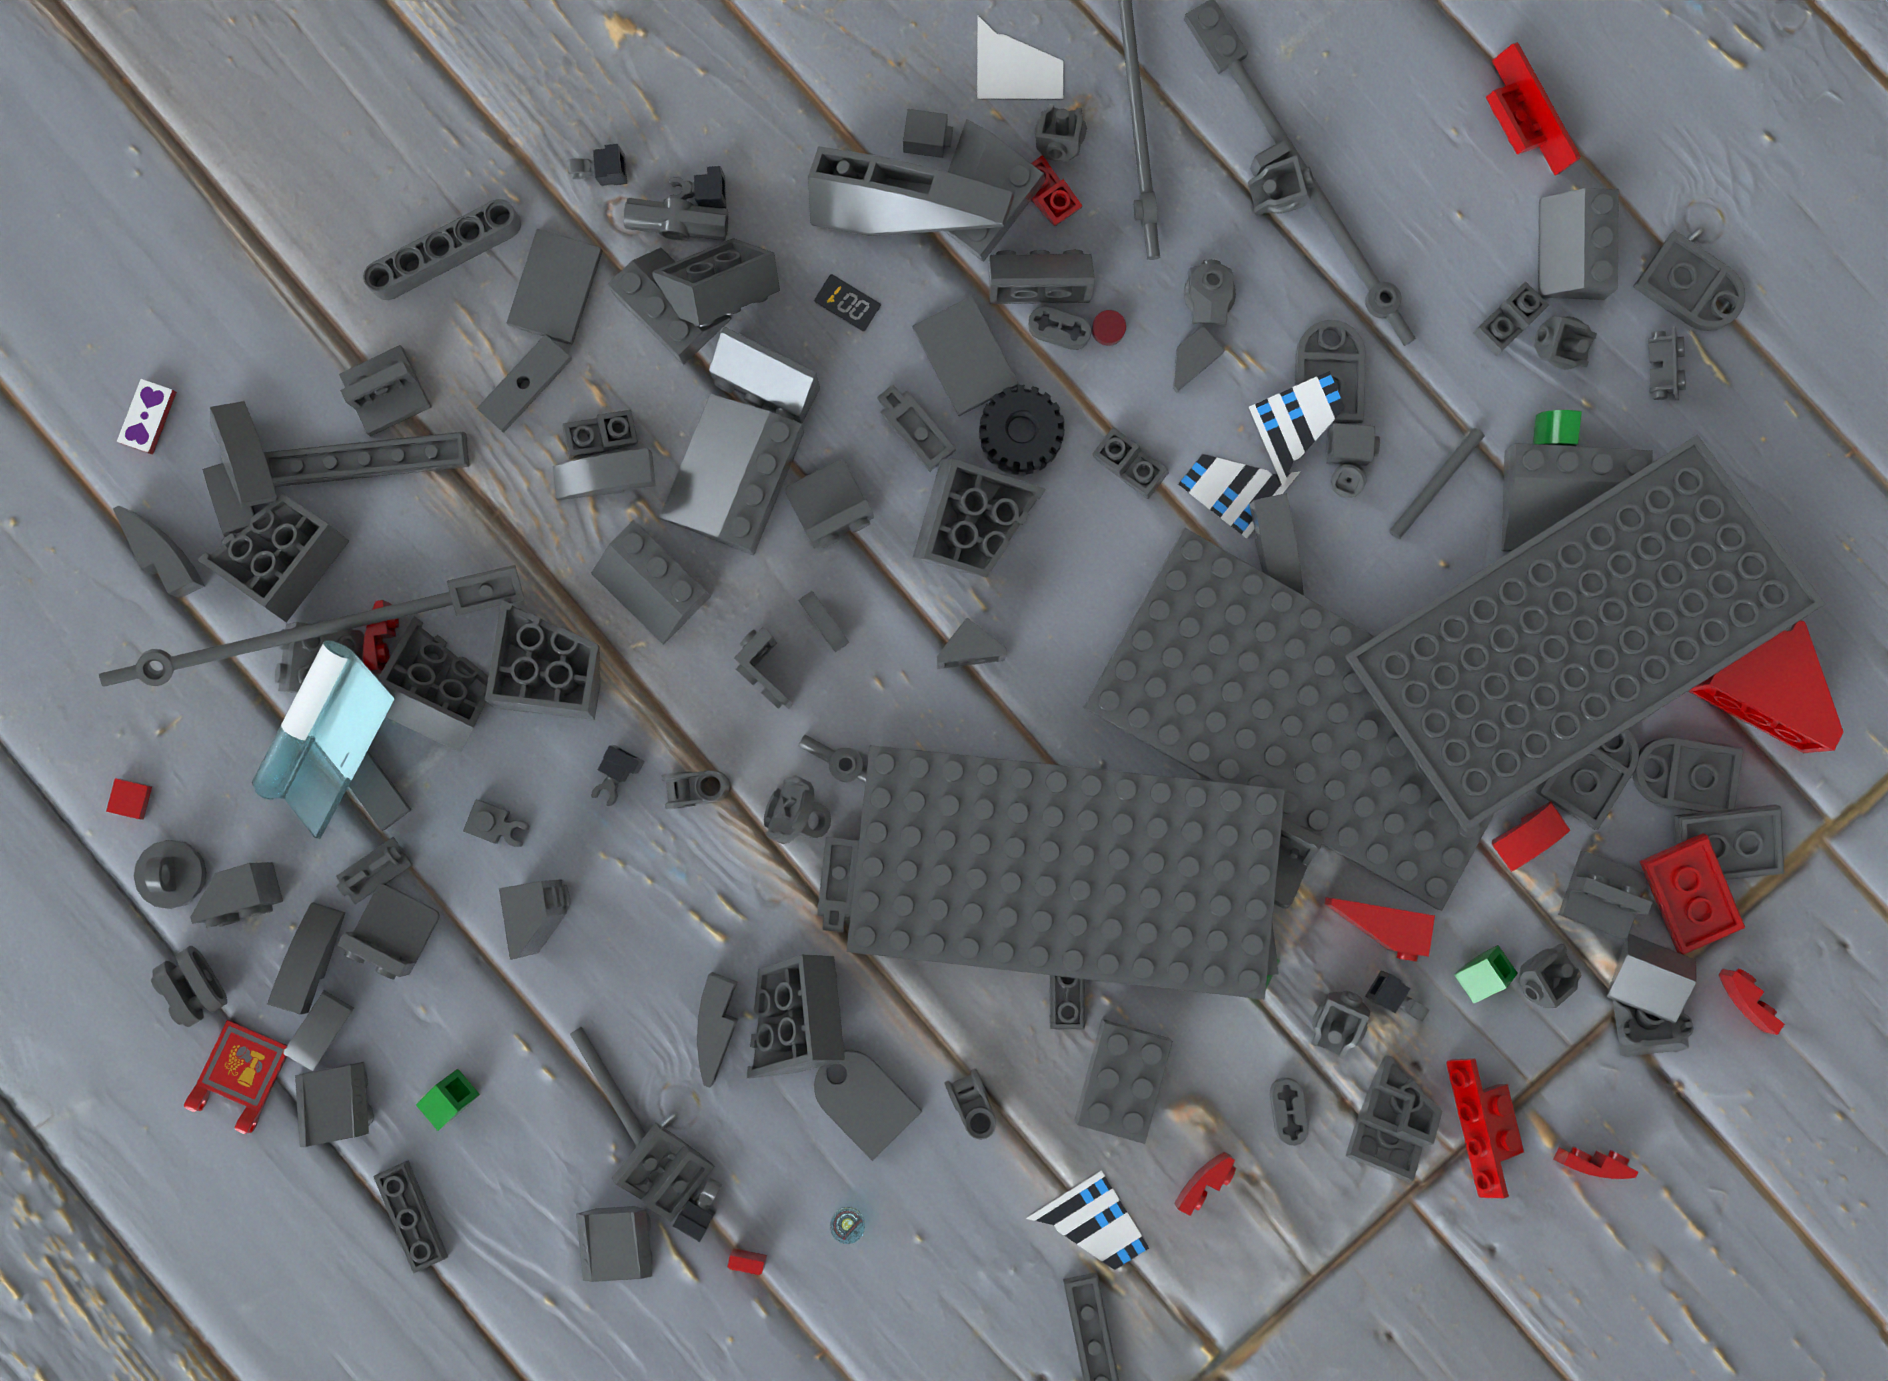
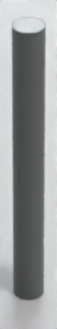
(1437, 483)
(608, 1085)

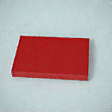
(1692, 894)

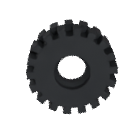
(1021, 455)

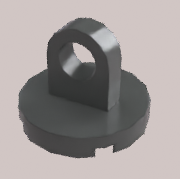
(790, 809)
(169, 874)

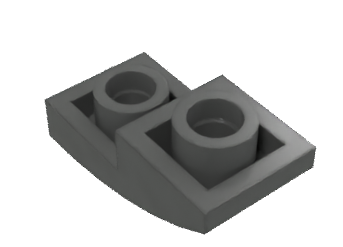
(1511, 318)
(600, 434)
(1130, 463)
(227, 507)
(318, 1030)

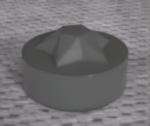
(1348, 480)

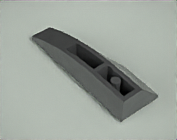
(898, 197)

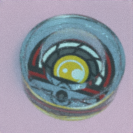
(847, 1225)

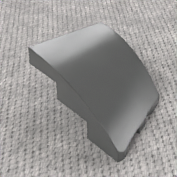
(1394, 1123)

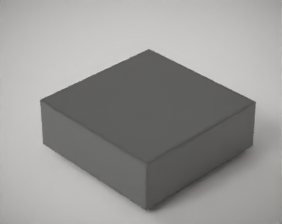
(1269, 156)

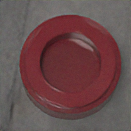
(1108, 327)

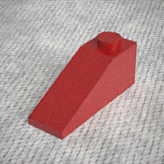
(1392, 928)

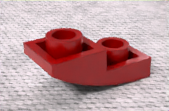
(1055, 196)
(374, 650)
(1531, 837)
(1746, 997)
(1604, 1166)
(1214, 1174)

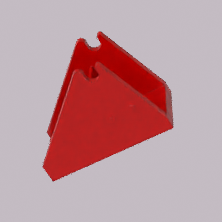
(1779, 692)

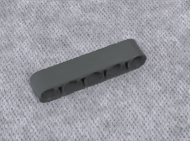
(425, 249)

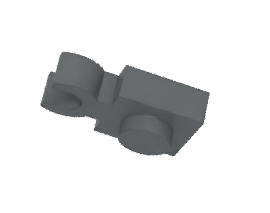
(491, 822)

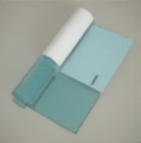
(323, 736)

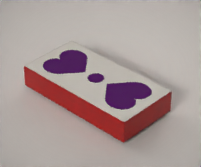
(146, 416)

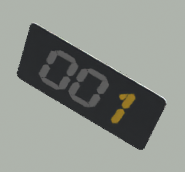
(847, 302)

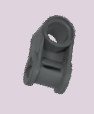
(688, 788)
(971, 1103)

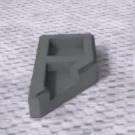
(1194, 356)

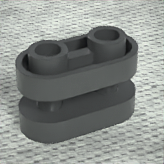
(171, 983)

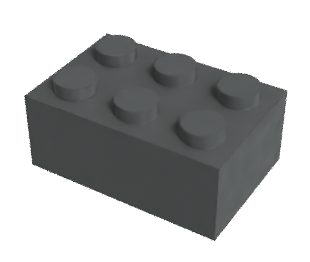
(1123, 1081)

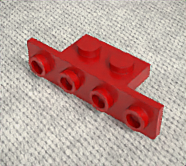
(1528, 112)
(1487, 1126)

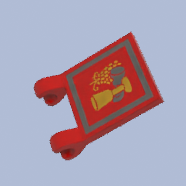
(241, 1069)

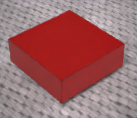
(129, 799)
(747, 1261)

